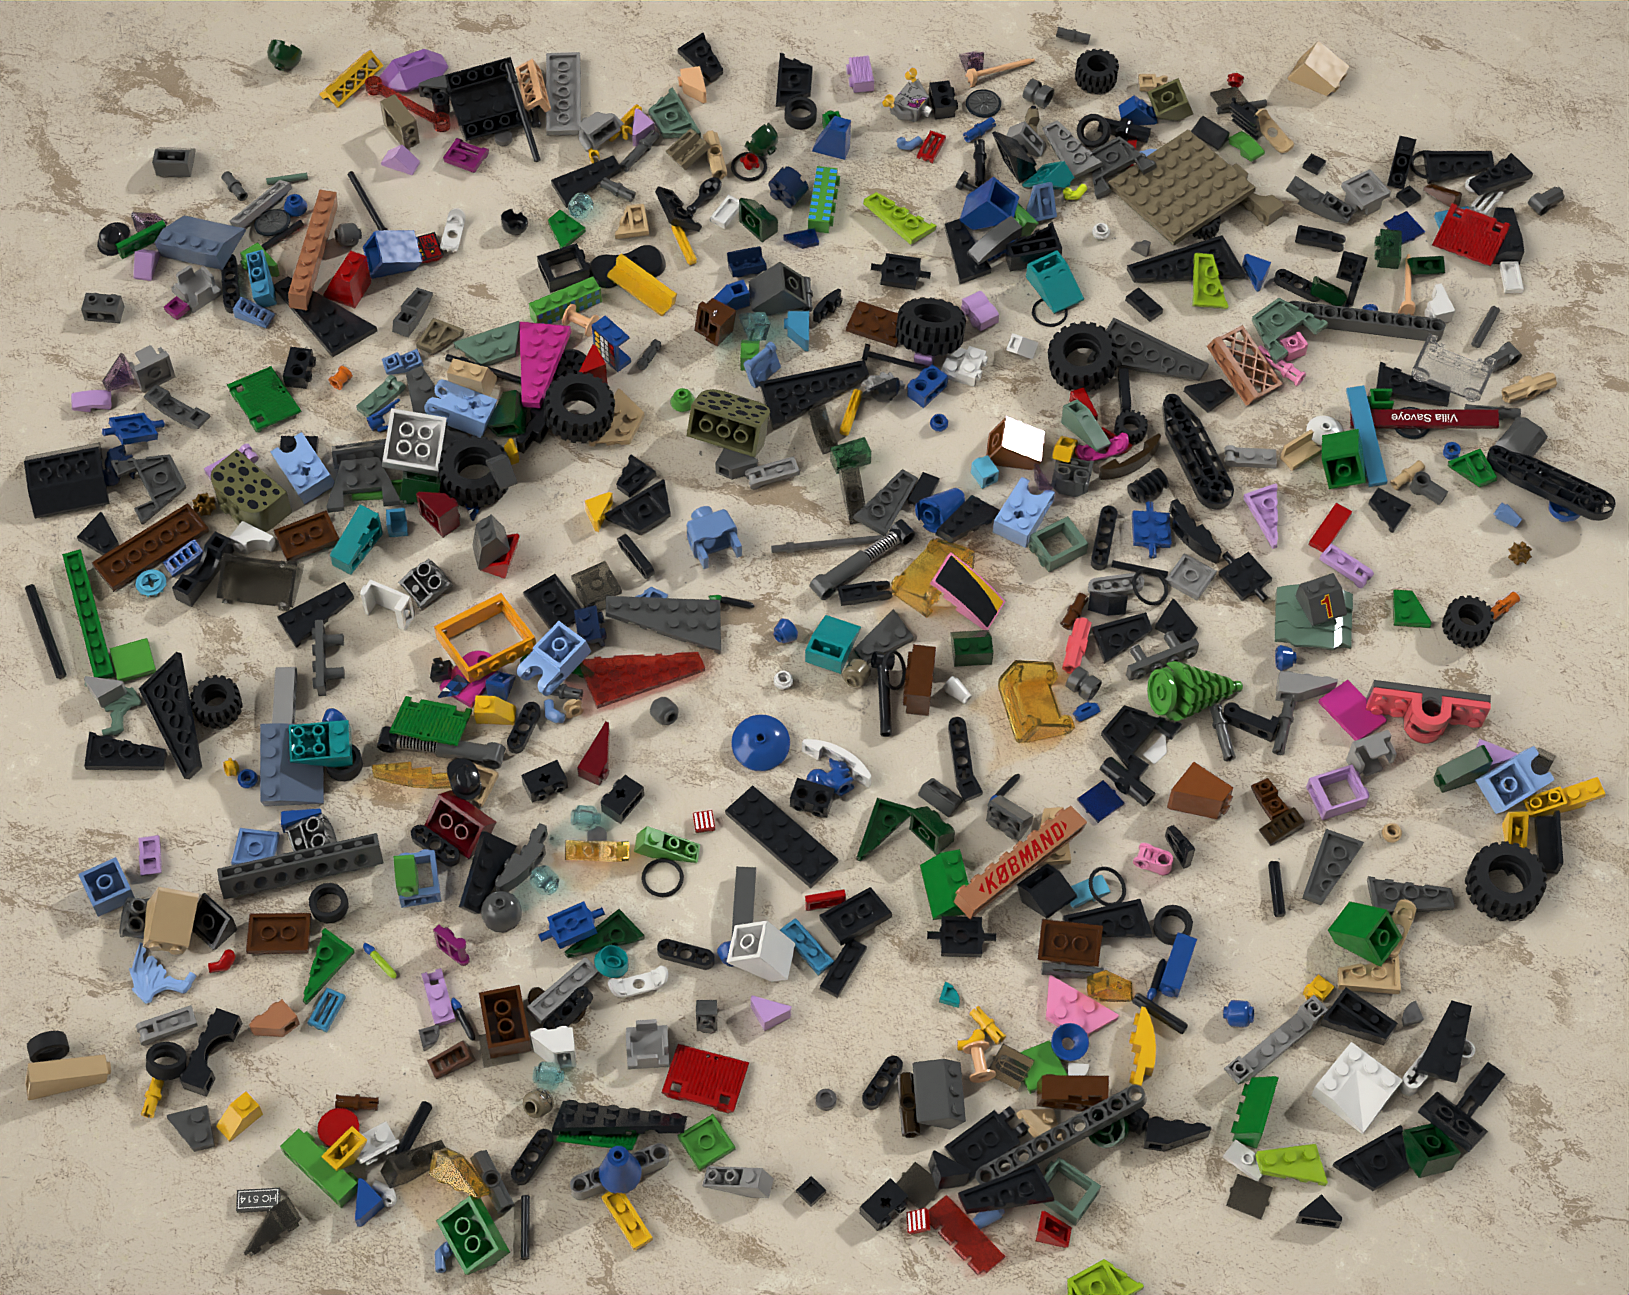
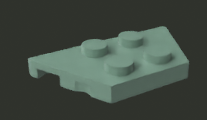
(672, 116)
(492, 345)

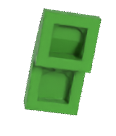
(1248, 146)

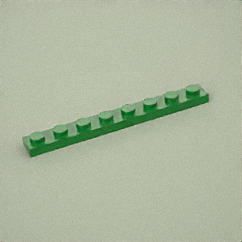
(88, 614)

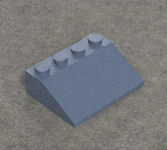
(199, 241)
(284, 781)

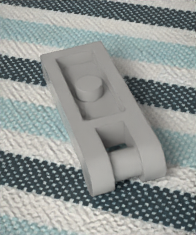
(1250, 457)
(772, 472)
(166, 1025)

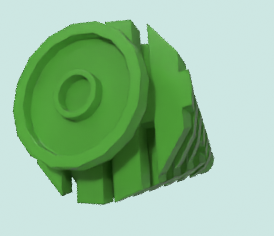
(1187, 690)

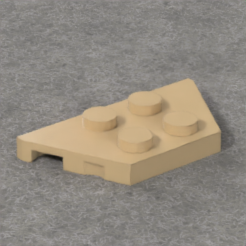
(625, 421)

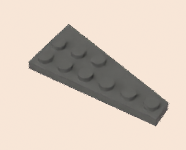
(1148, 354)
(420, 390)
(680, 619)

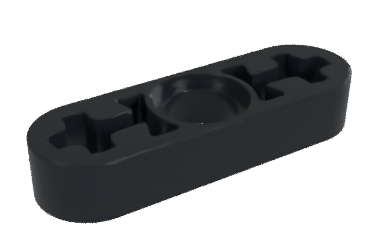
(1283, 283)
(1124, 389)
(635, 556)
(524, 735)
(433, 837)
(701, 952)
(575, 997)
(884, 1090)
(518, 1166)

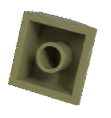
(1170, 101)

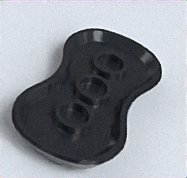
(645, 256)

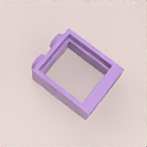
(1320, 799)

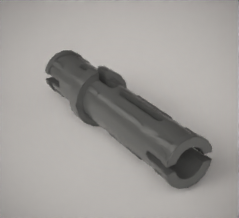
(643, 146)
(1504, 412)
(1286, 719)
(1220, 724)
(1047, 969)

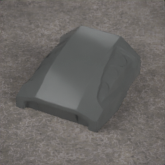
(1523, 437)
(1072, 477)
(425, 583)
(311, 833)
(133, 918)

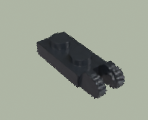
(1320, 238)
(864, 592)
(1481, 1087)

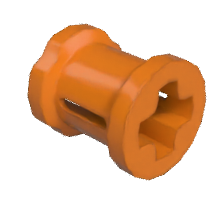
(340, 377)

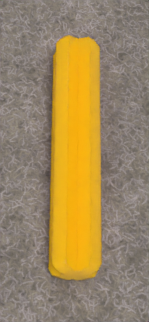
(627, 119)
(684, 244)
(850, 412)

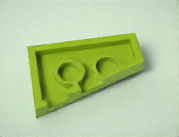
(1206, 283)
(1293, 1162)

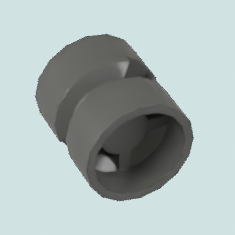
(1036, 92)
(1081, 682)

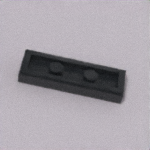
(843, 968)

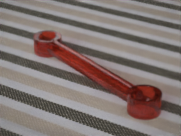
(409, 104)

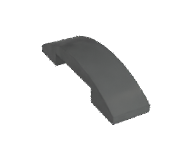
(175, 409)

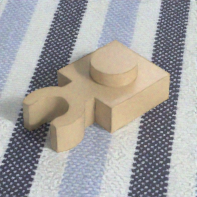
(1149, 81)

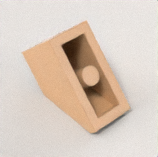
(693, 83)

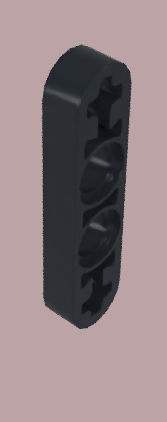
(230, 283)
(1104, 537)
(960, 751)

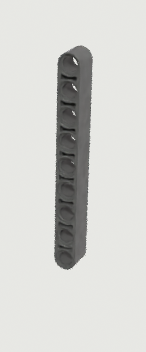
(1374, 321)
(1068, 1128)

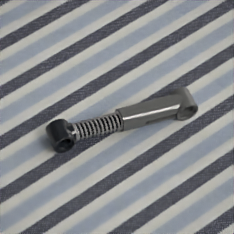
(826, 584)
(488, 755)

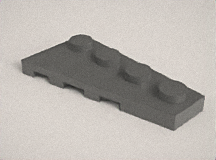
(885, 505)
(1330, 863)
(1426, 898)

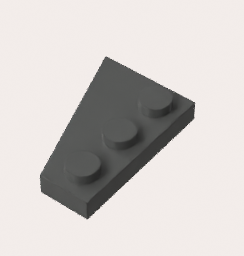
(886, 636)

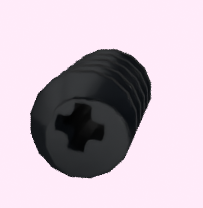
(1148, 485)

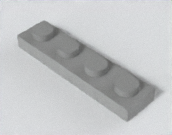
(262, 203)
(555, 995)

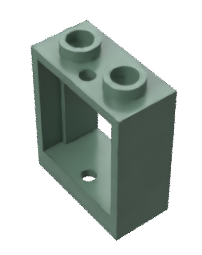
(1071, 533)
(1079, 1178)

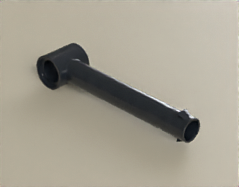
(883, 691)

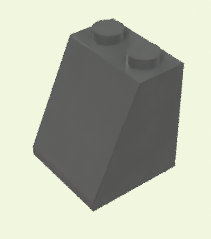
(777, 290)

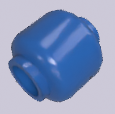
(1239, 1013)

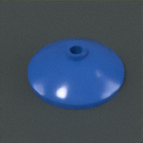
(760, 754)

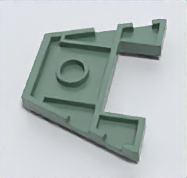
(1279, 320)

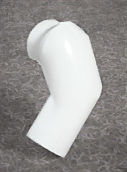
(388, 1194)

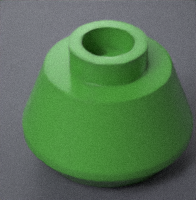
(682, 400)

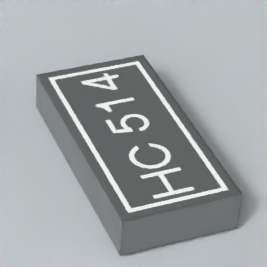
(257, 1199)

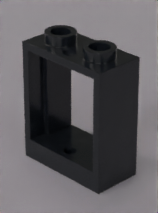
(559, 256)

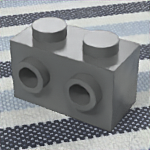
(102, 307)

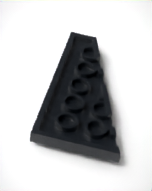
(800, 392)

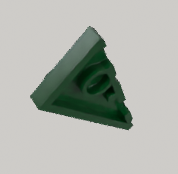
(883, 821)
(614, 930)

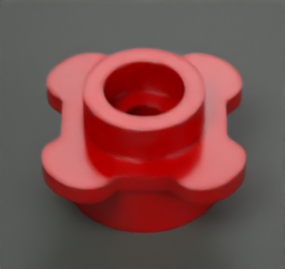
(1235, 79)
(750, 161)

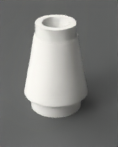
(957, 690)

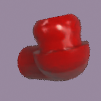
(224, 963)

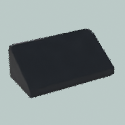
(1210, 133)

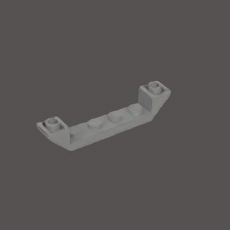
(1278, 1042)

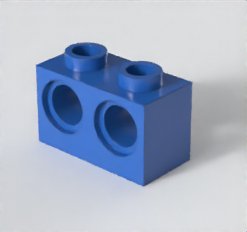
(930, 382)

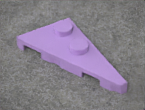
(1264, 509)

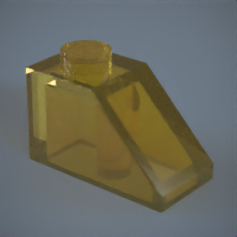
(1109, 987)

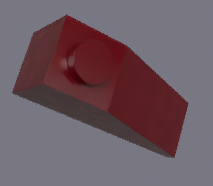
(595, 763)

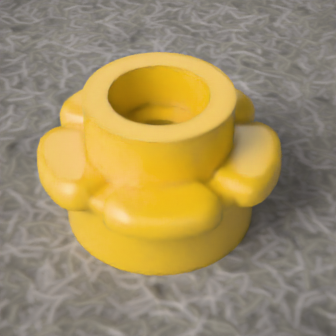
(231, 767)

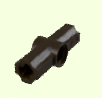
(908, 1116)

